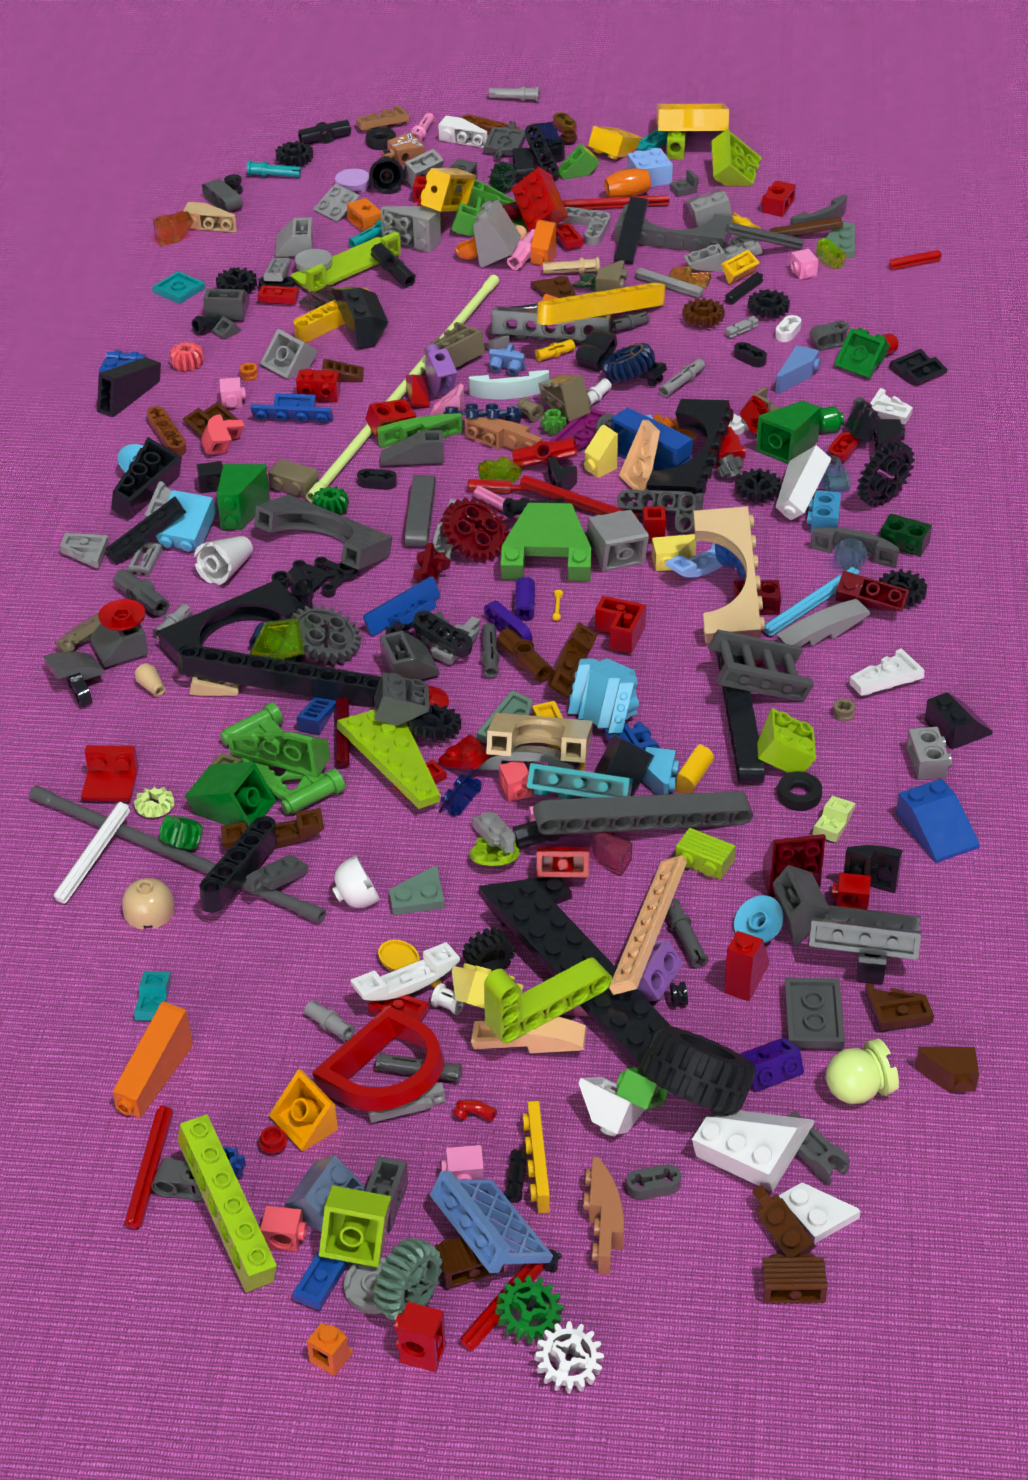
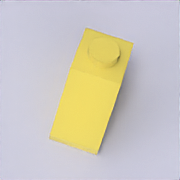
(602, 452)
(671, 546)

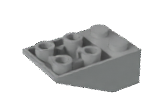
(417, 226)

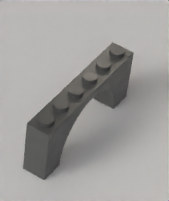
(686, 239)
(361, 543)

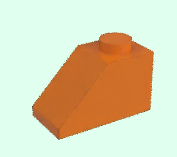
(543, 242)

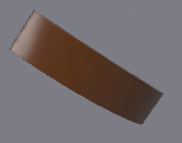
(575, 648)
(287, 833)

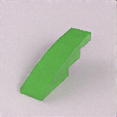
(395, 432)

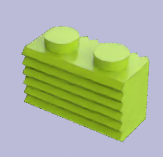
(706, 853)

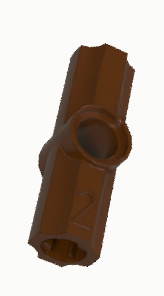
(524, 655)

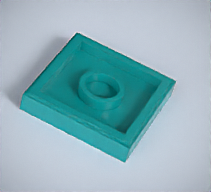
(178, 287)

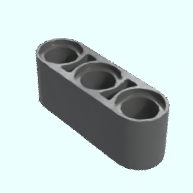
(222, 195)

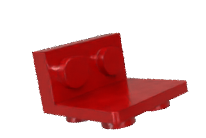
(110, 773)

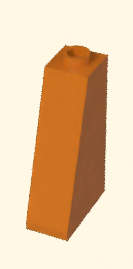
(154, 1060)

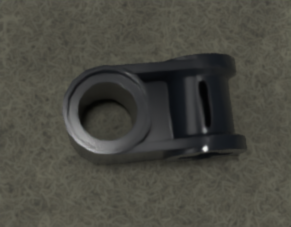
(557, 149)

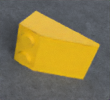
(613, 141)

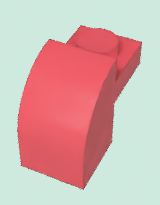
(220, 433)

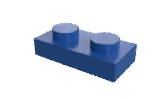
(319, 1281)

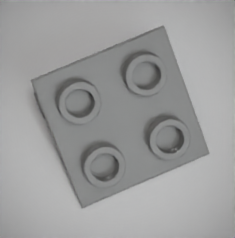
(335, 202)

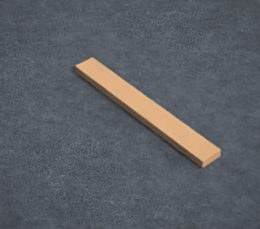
(648, 925)

